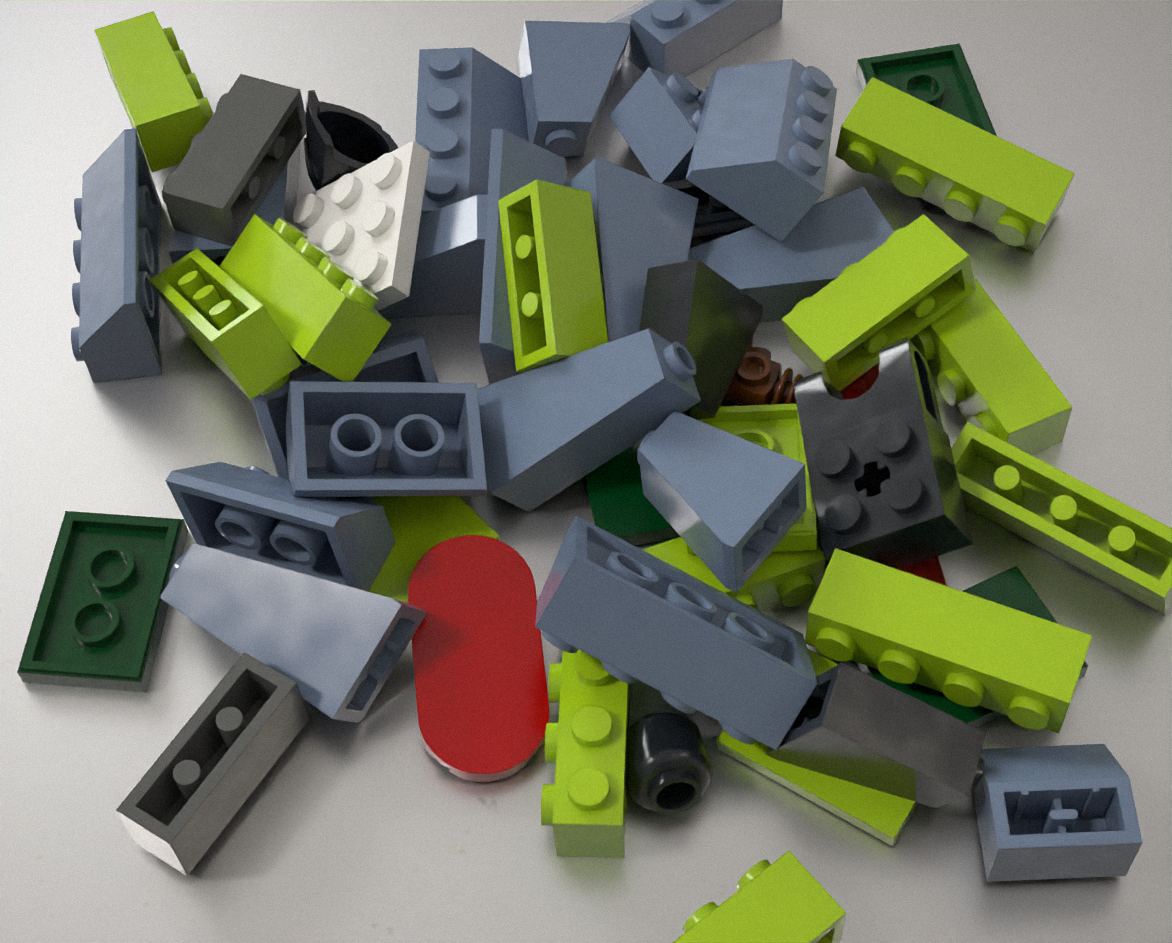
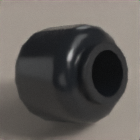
(666, 763)

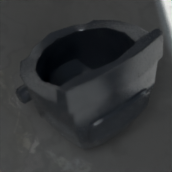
(340, 141)

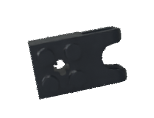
(883, 465)

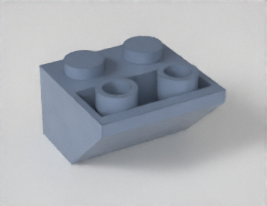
(661, 123)
(1055, 813)

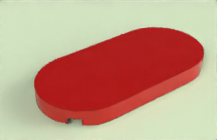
(478, 658)

